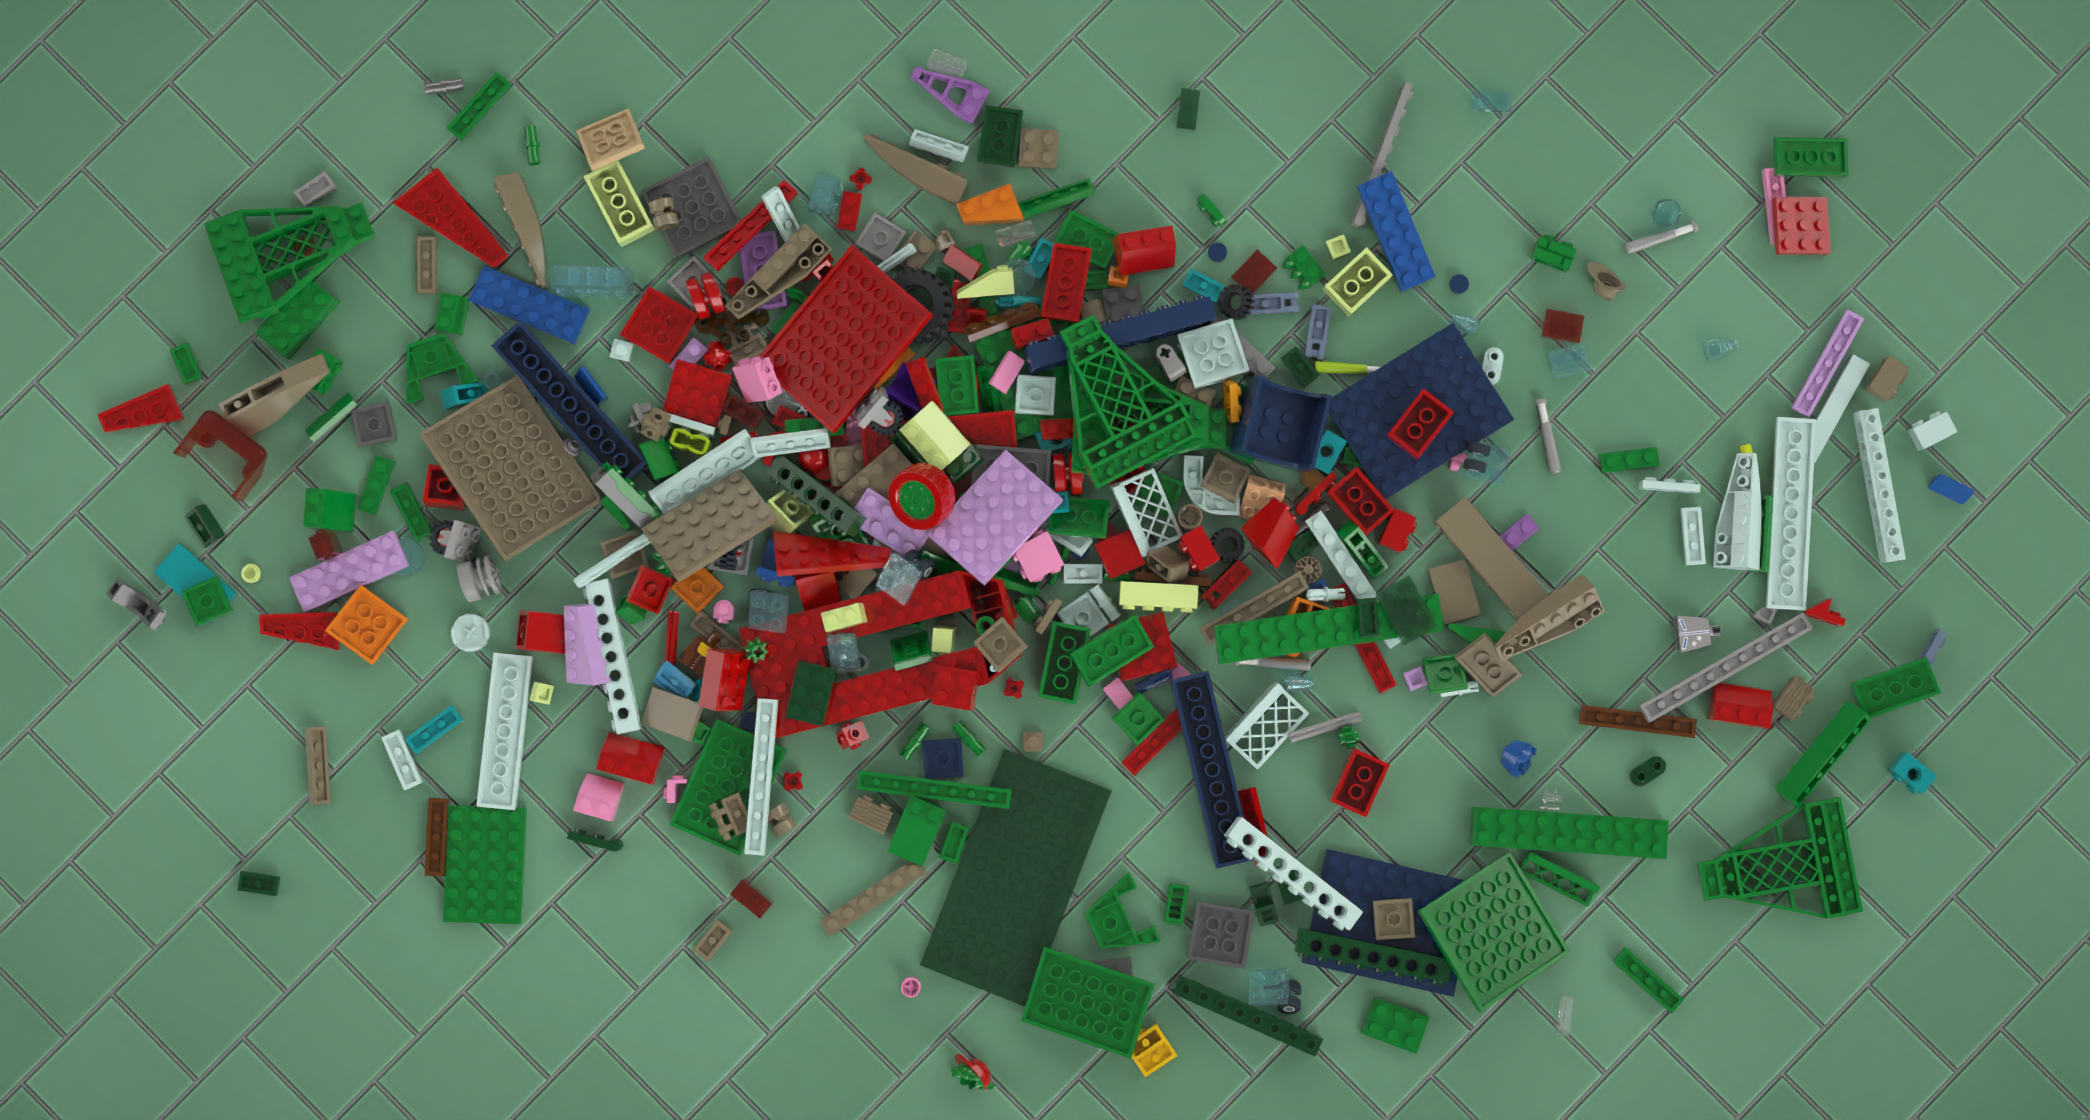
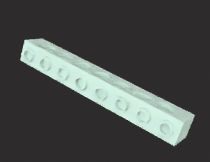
(1879, 485)
(633, 721)
(1349, 912)

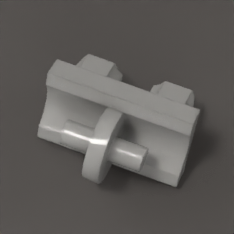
(640, 411)

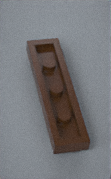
(1003, 321)
(1145, 575)
(436, 837)

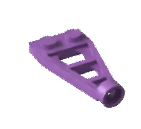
(971, 103)

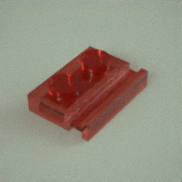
(1254, 272)
(1562, 326)

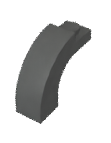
(138, 603)

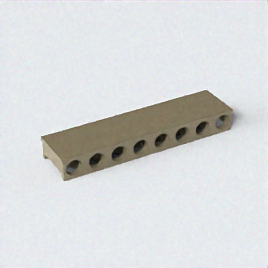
(1491, 558)

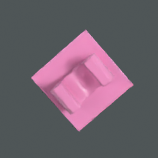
(1455, 461)

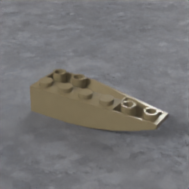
(920, 172)
(525, 222)
(784, 269)
(274, 396)
(1552, 618)

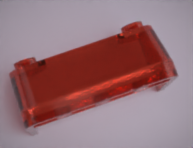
(214, 427)

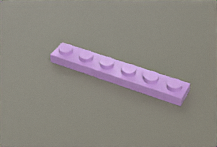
(1827, 363)

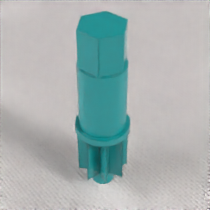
(1007, 301)

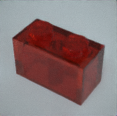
(743, 412)
(325, 545)
(752, 898)

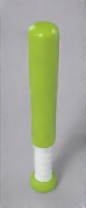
(1343, 368)

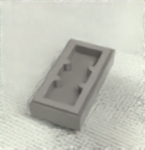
(315, 189)

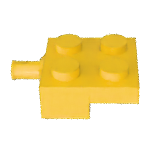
(1152, 1050)

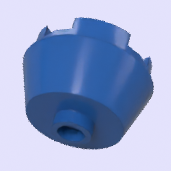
(1517, 757)

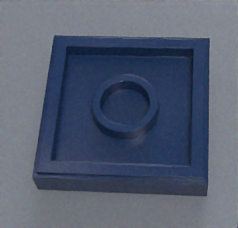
(943, 758)

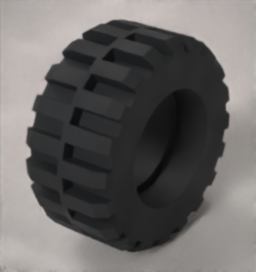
(941, 298)

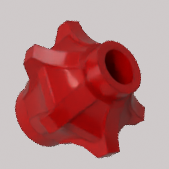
(717, 356)

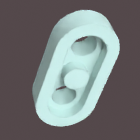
(1491, 365)

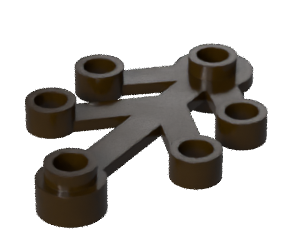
(729, 321)

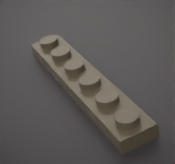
(1258, 605)
(872, 897)

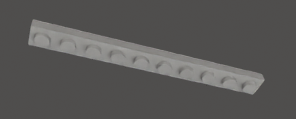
(1725, 667)

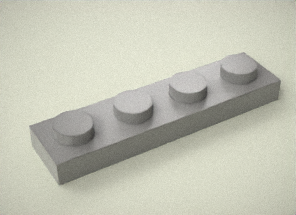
(1256, 361)

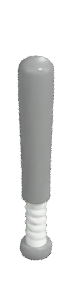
(1646, 242)
(1549, 442)
(1281, 663)

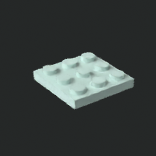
(1213, 353)

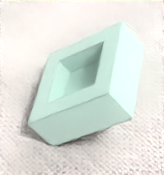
(621, 350)

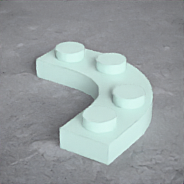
(1201, 497)

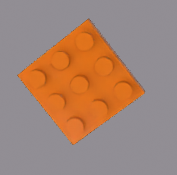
(366, 624)

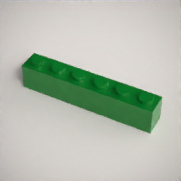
(1822, 754)

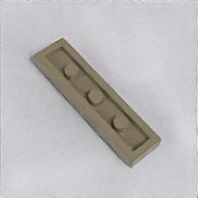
(317, 765)

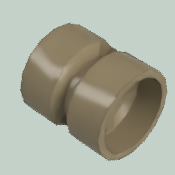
(663, 214)
(1189, 517)
(780, 820)

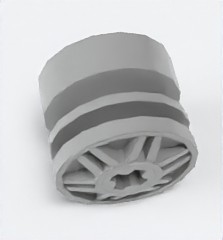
(484, 577)

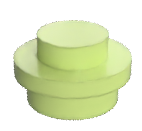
(251, 573)

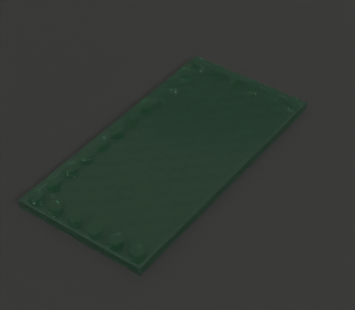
(1015, 878)

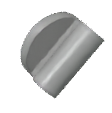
(572, 446)

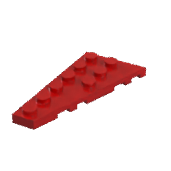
(445, 211)
(812, 555)

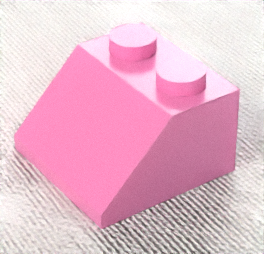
(599, 797)

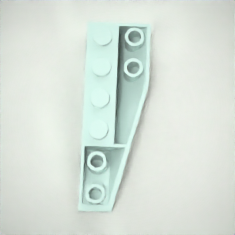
(1740, 518)

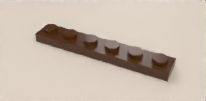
(1636, 721)

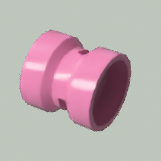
(911, 987)

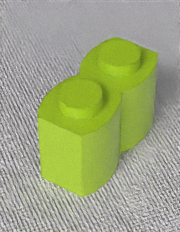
(686, 442)

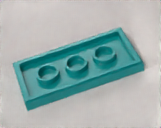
(184, 570)

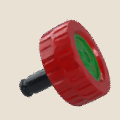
(921, 496)

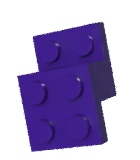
(904, 394)

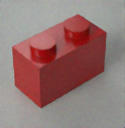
(1030, 332)
(1397, 531)

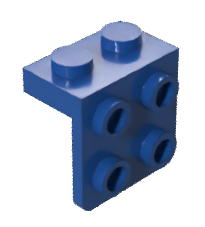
(768, 568)

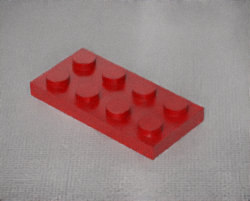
(1066, 283)

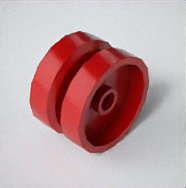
(706, 295)
(1063, 475)

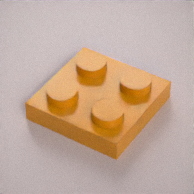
(1231, 392)

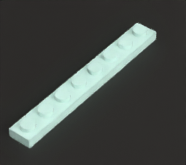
(1342, 561)
(761, 777)

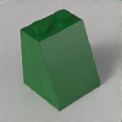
(329, 510)

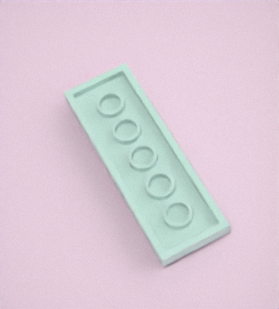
(726, 458)

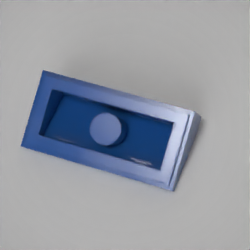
(590, 385)
(1950, 488)

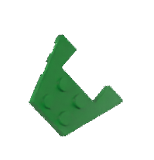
(431, 358)
(1111, 922)

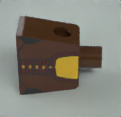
(695, 654)

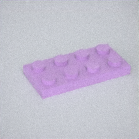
(886, 526)

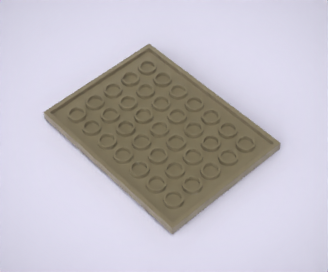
(510, 468)

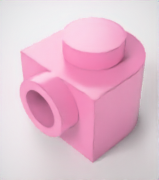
(724, 611)

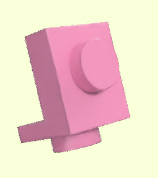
(670, 791)

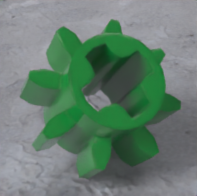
(753, 645)
(1348, 737)

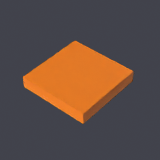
(698, 589)

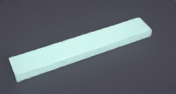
(1838, 401)

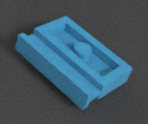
(674, 681)

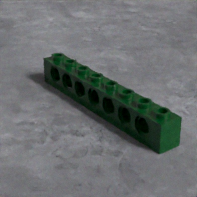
(1305, 937)
(1247, 1015)

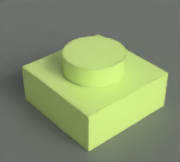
(1338, 247)
(541, 693)

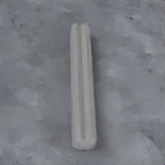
(1324, 726)

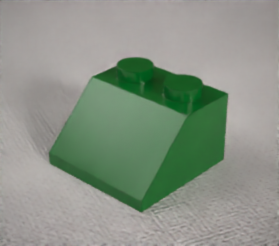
(660, 459)

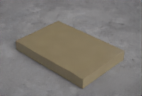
(1455, 591)
(1486, 667)
(672, 714)

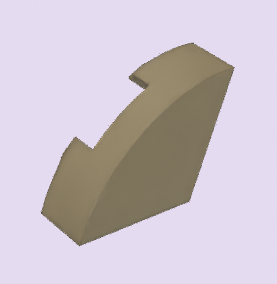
(944, 240)

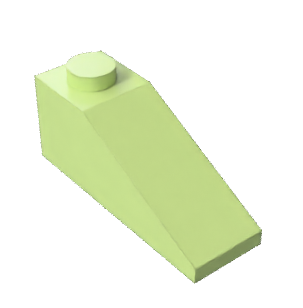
(994, 282)

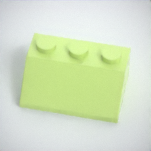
(935, 436)

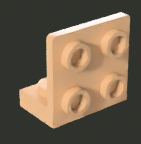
(1258, 494)

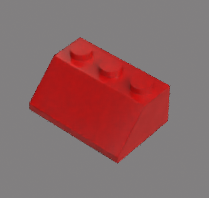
(1145, 250)
(1741, 705)
(630, 758)

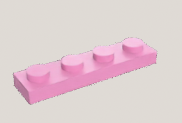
(1773, 187)

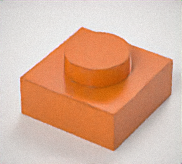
(1115, 278)

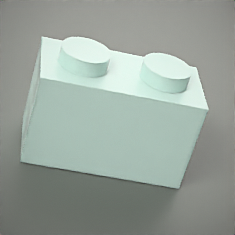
(1931, 431)

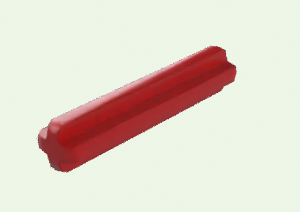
(671, 637)

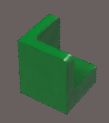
(630, 611)

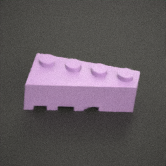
(583, 646)

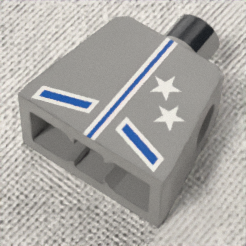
(1693, 632)

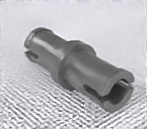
(443, 86)

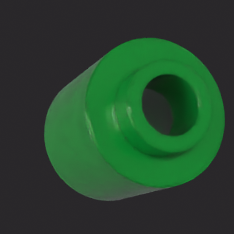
(1026, 609)

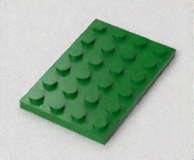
(720, 773)
(484, 865)
(1088, 1002)

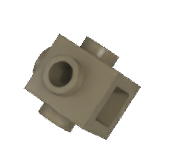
(655, 424)

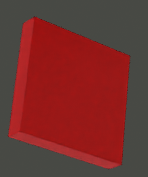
(1119, 554)
(649, 589)

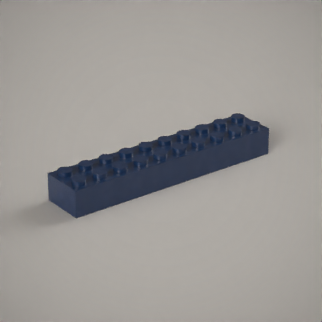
(1128, 331)
(568, 401)
(1209, 764)

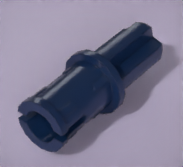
(1153, 681)

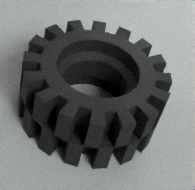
(1225, 300)
(1238, 541)

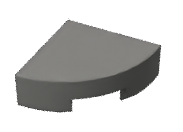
(1765, 615)

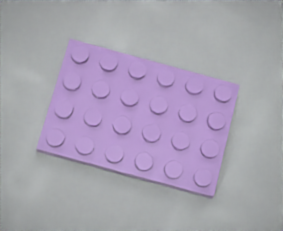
(995, 517)

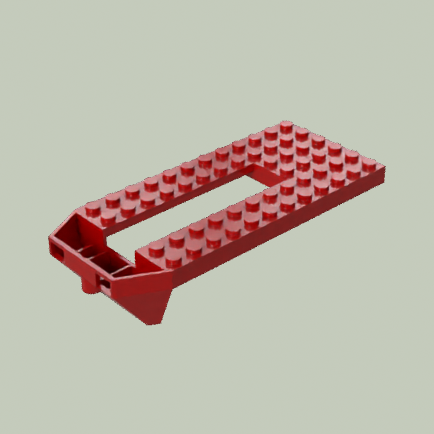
(884, 689)

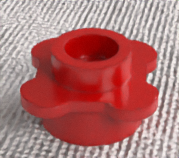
(865, 179)
(1017, 684)
(789, 785)

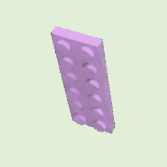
(349, 571)

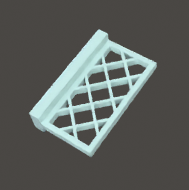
(1131, 519)
(1254, 713)

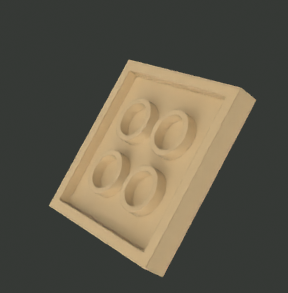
(610, 139)

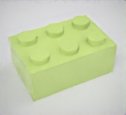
(1357, 282)

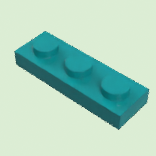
(434, 729)

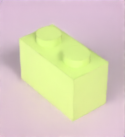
(844, 617)
(943, 639)

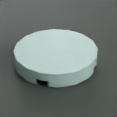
(470, 632)

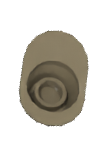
(1605, 281)

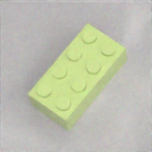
(619, 203)
(1158, 595)

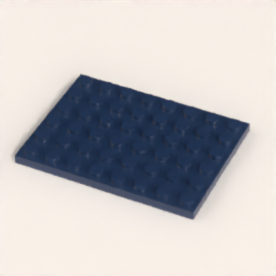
(1376, 403)
(1368, 880)

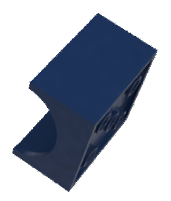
(1280, 425)

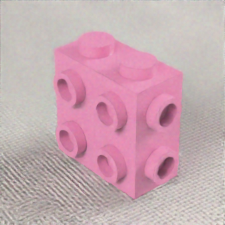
(757, 379)
(1038, 556)

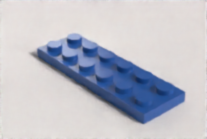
(1395, 231)
(529, 305)

